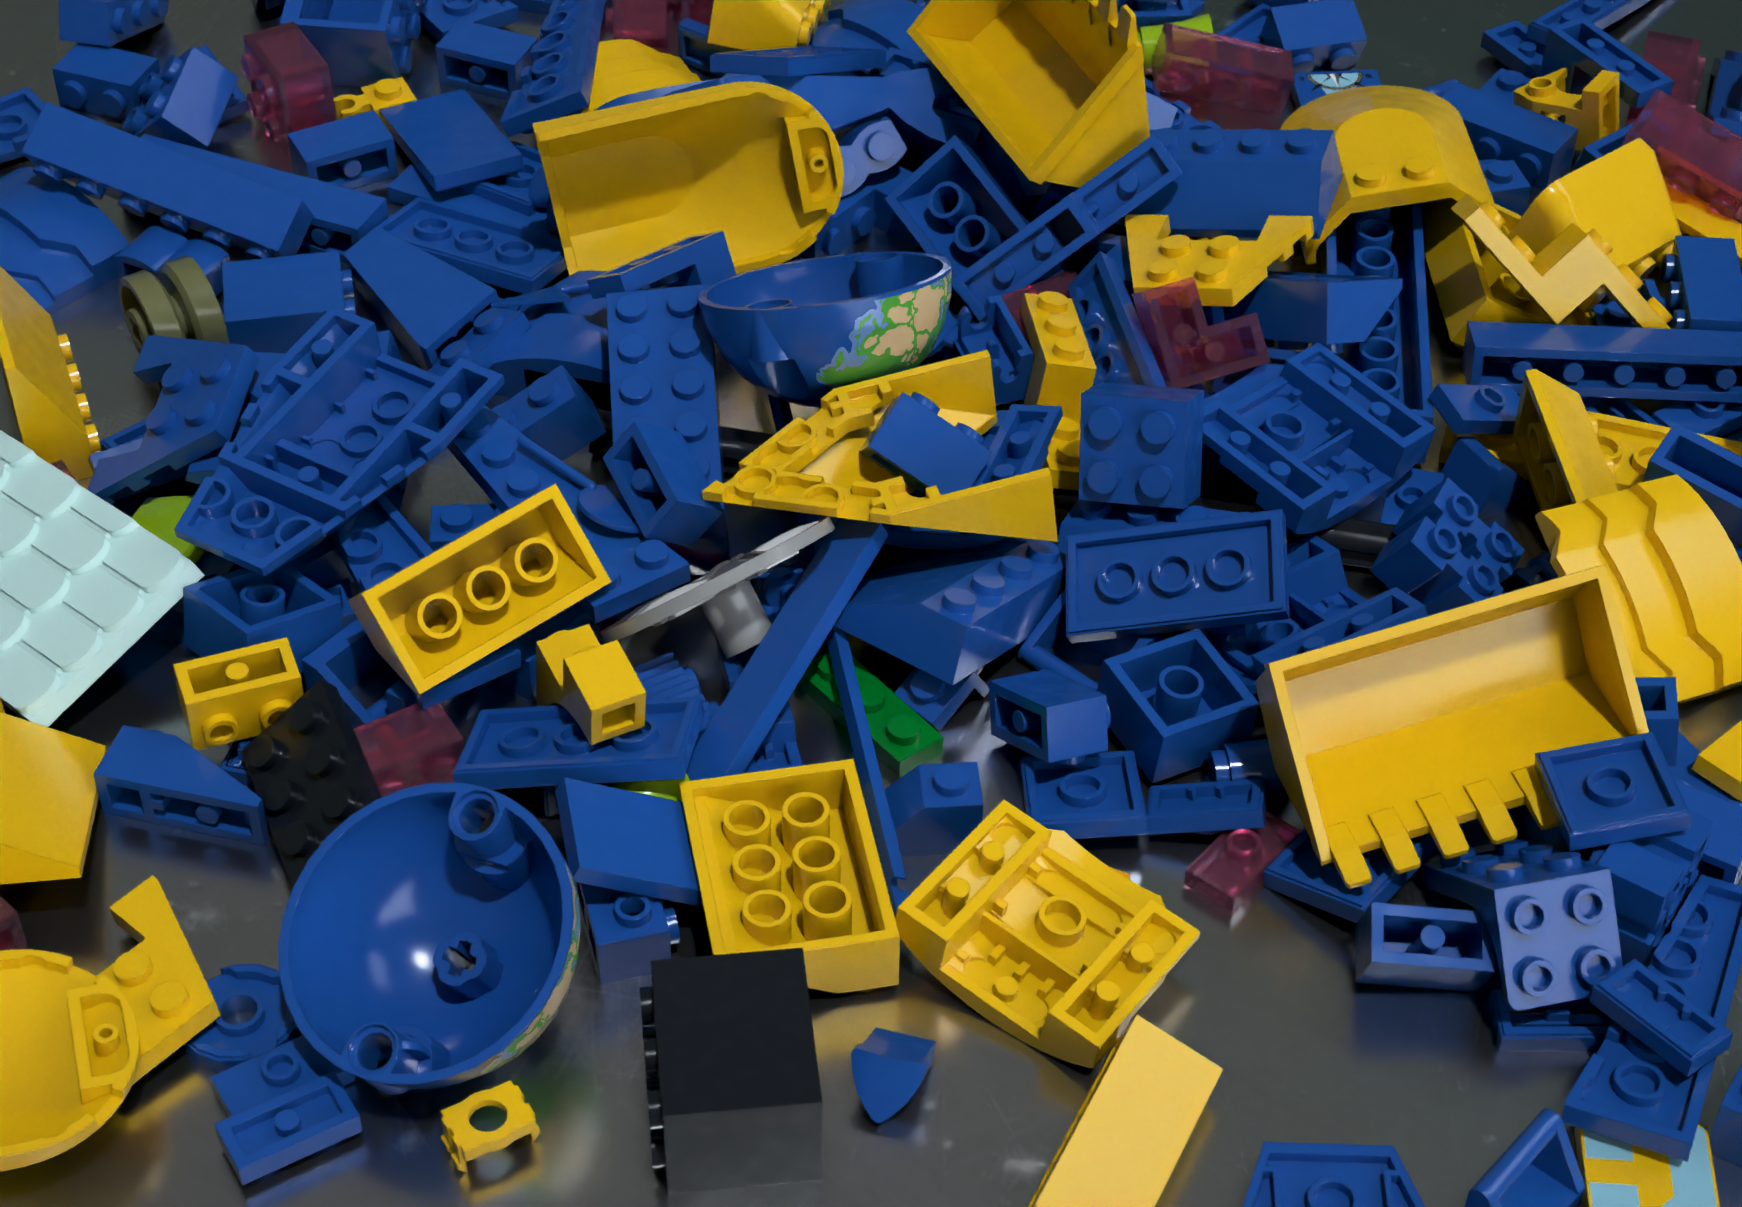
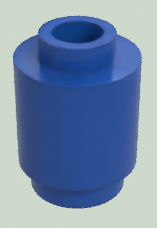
(1245, 762)

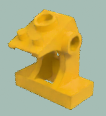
(1592, 112)

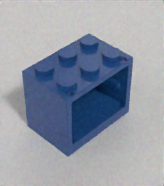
(359, 37)

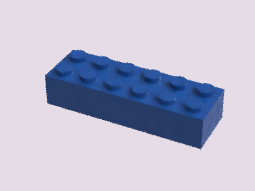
(668, 379)

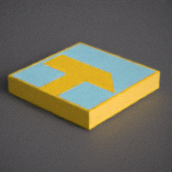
(1637, 1177)

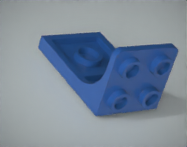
(1544, 914)

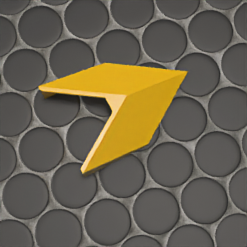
(819, 468)

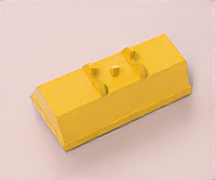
(1044, 78)
(1446, 719)

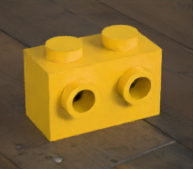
(237, 692)

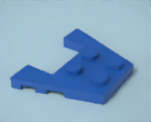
(193, 414)
(1330, 1177)

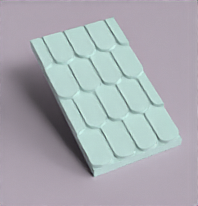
(72, 584)

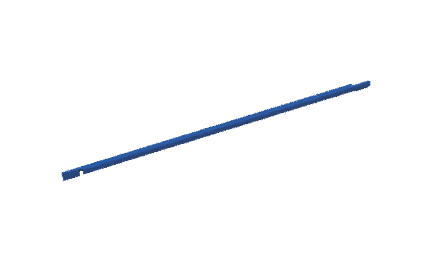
(857, 722)

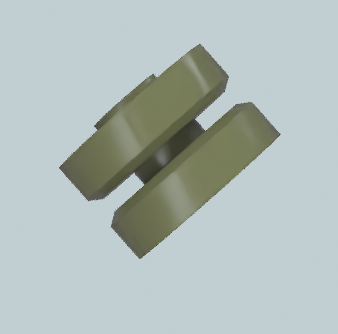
(172, 305)

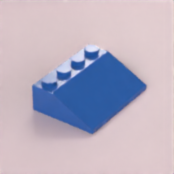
(958, 605)

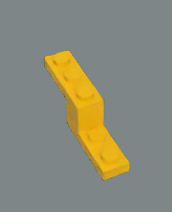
(1564, 270)
(1058, 376)

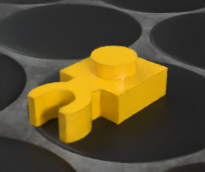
(374, 97)

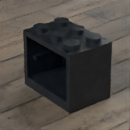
(733, 1071)

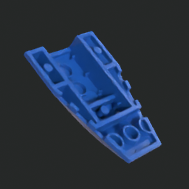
(327, 443)

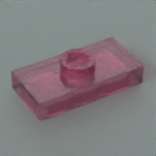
(1236, 861)

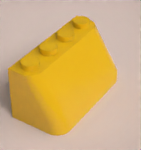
(765, 23)
(1620, 199)

